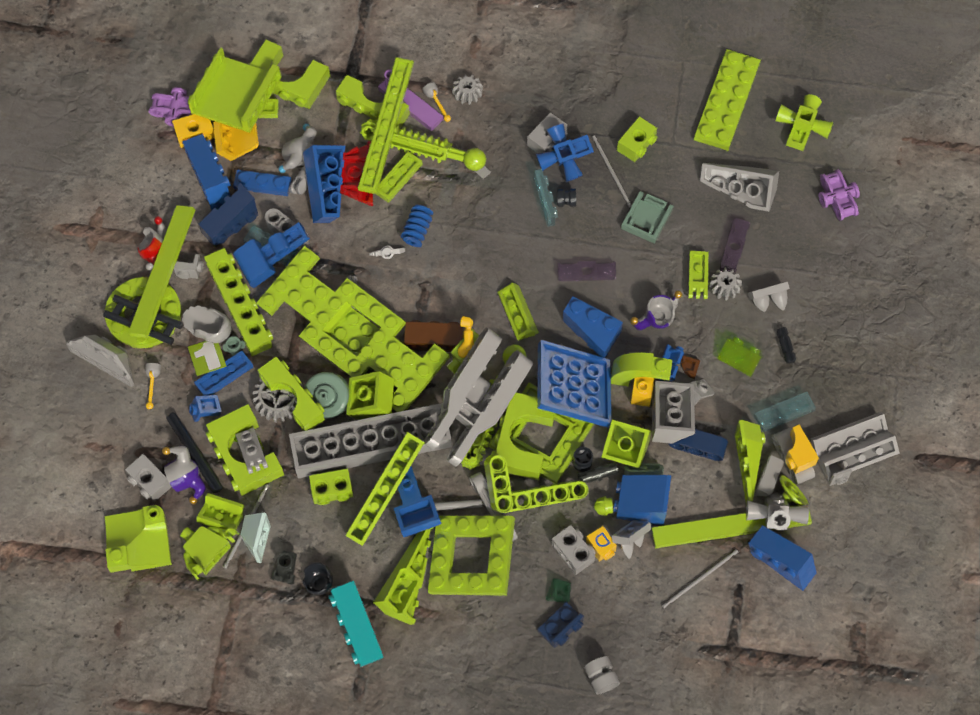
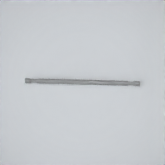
(612, 171)
(240, 538)
(700, 578)

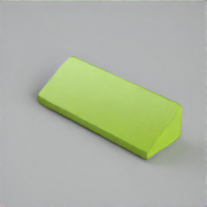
(517, 311)

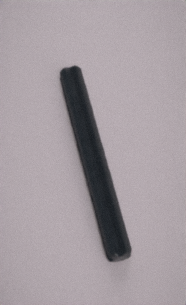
(194, 452)

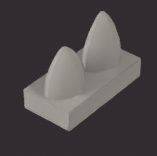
(778, 295)
(631, 534)

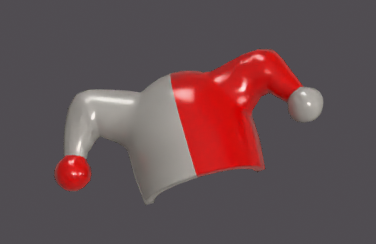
(152, 242)

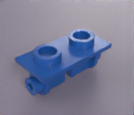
(676, 356)

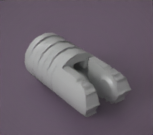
(299, 184)

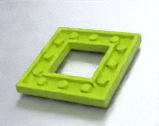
(557, 463)
(493, 582)

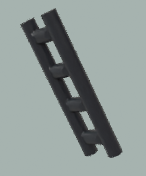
(121, 302)

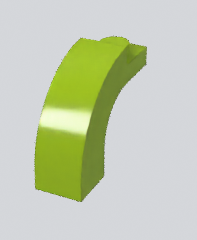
(639, 365)

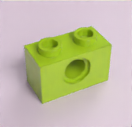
(639, 130)

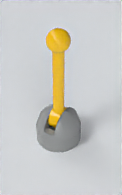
(431, 91)
(152, 371)

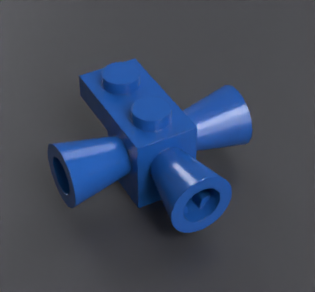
(565, 152)

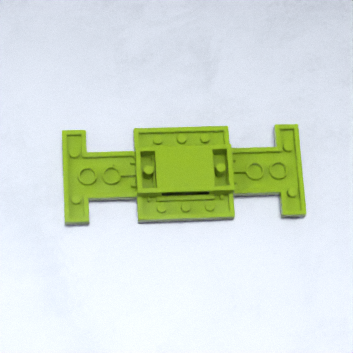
(348, 336)

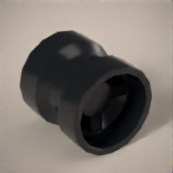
(566, 197)
(582, 454)

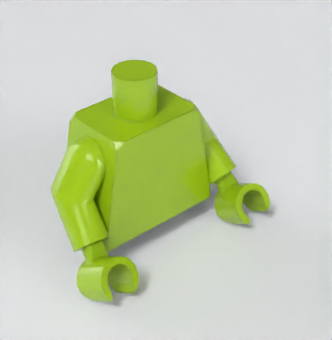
(205, 547)

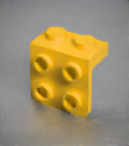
(234, 142)

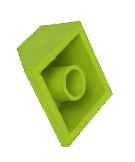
(626, 443)

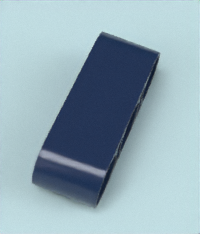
(703, 445)

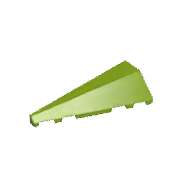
(401, 589)

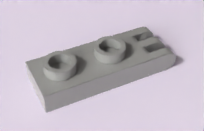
(251, 450)

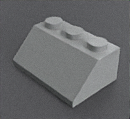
(672, 411)

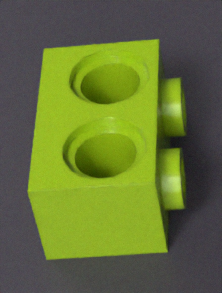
(330, 481)

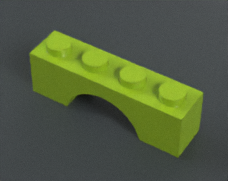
(351, 94)
(277, 377)

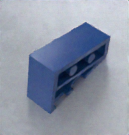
(592, 325)
(783, 556)

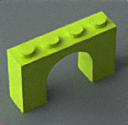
(302, 91)
(222, 433)
(519, 462)

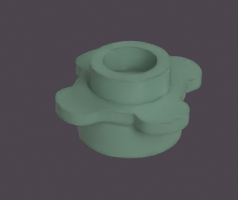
(233, 340)

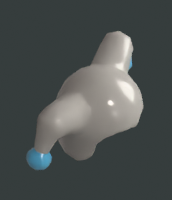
(294, 148)

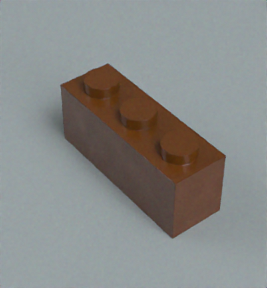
(423, 335)

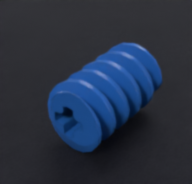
(416, 225)

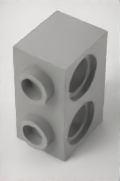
(569, 551)

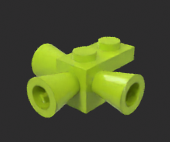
(804, 122)

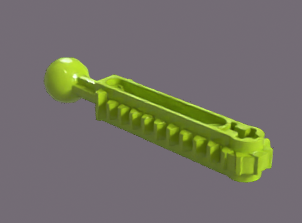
(435, 148)
(483, 438)

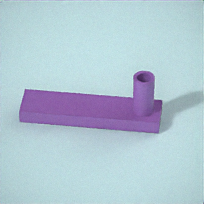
(418, 108)

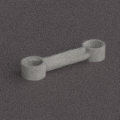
(480, 486)

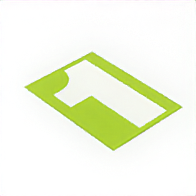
(206, 357)

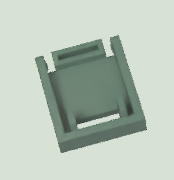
(648, 215)

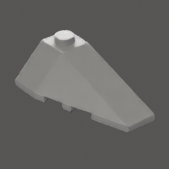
(747, 184)

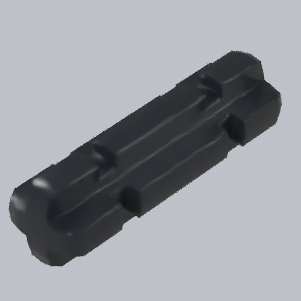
(786, 345)

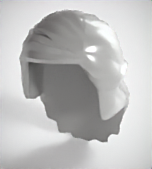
(207, 324)

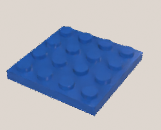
(574, 383)

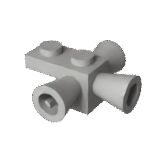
(777, 512)

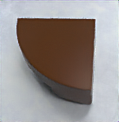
(690, 366)

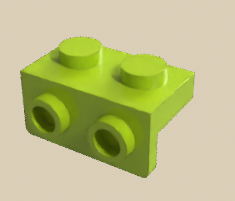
(220, 512)

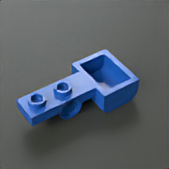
(258, 261)
(416, 512)

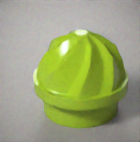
(604, 506)

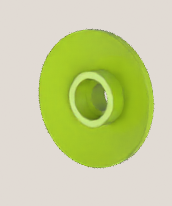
(792, 492)

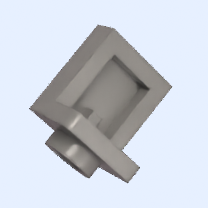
(189, 270)

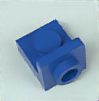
(204, 406)

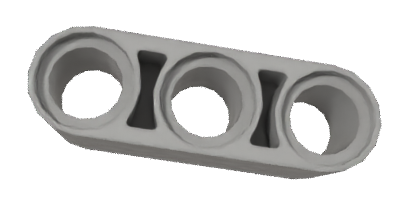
(282, 224)
(783, 443)

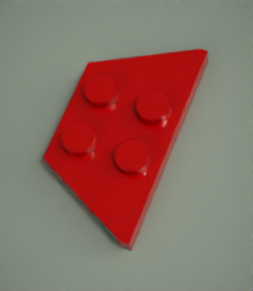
(351, 174)

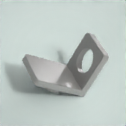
(701, 390)
(840, 477)

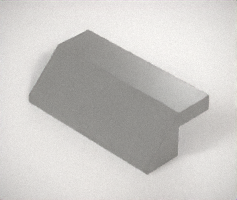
(855, 445)

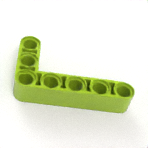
(529, 495)

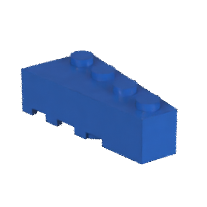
(207, 170)
(324, 180)

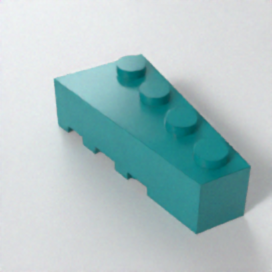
(356, 623)

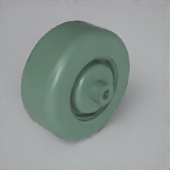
(330, 391)

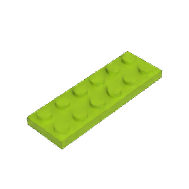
(727, 100)

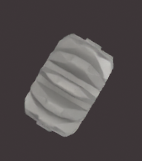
(467, 89)
(732, 284)

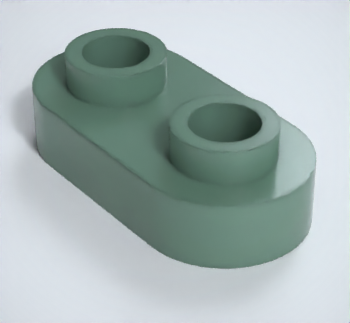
(645, 469)

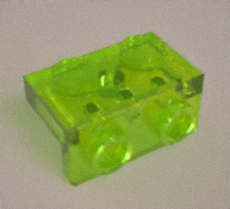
(740, 356)

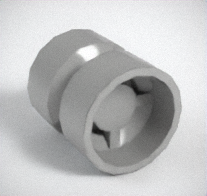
(602, 676)

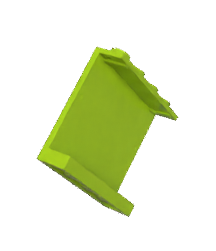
(233, 92)

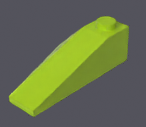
(749, 447)

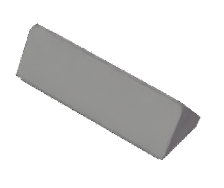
(768, 476)

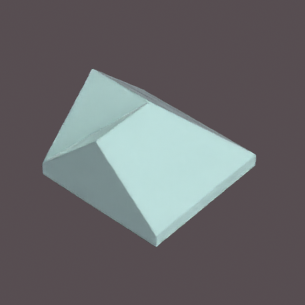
(255, 534)

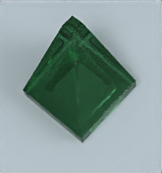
(559, 591)

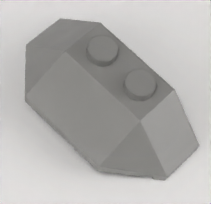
(104, 356)

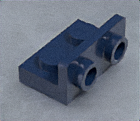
(560, 625)

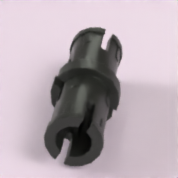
(598, 473)

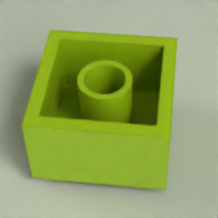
(370, 395)

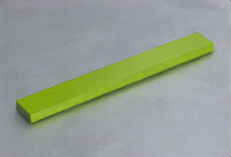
(385, 125)
(161, 272)
(710, 529)

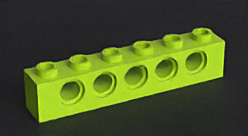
(256, 342)
(384, 488)

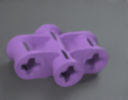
(170, 106)
(839, 195)

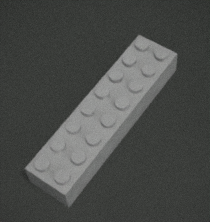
(362, 441)

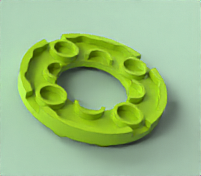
(129, 290)

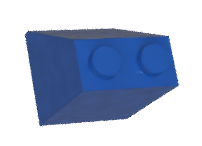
(643, 498)

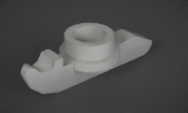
(387, 252)

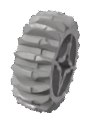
(263, 393)

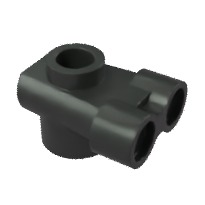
(285, 573)

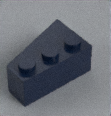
(230, 217)

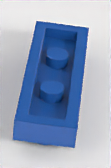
(263, 182)
(218, 379)

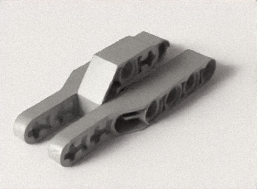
(469, 388)

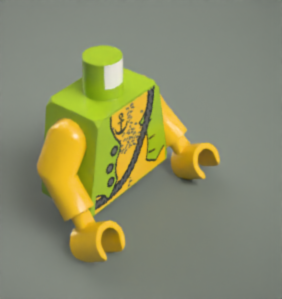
(464, 346)

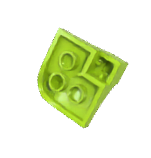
(137, 540)

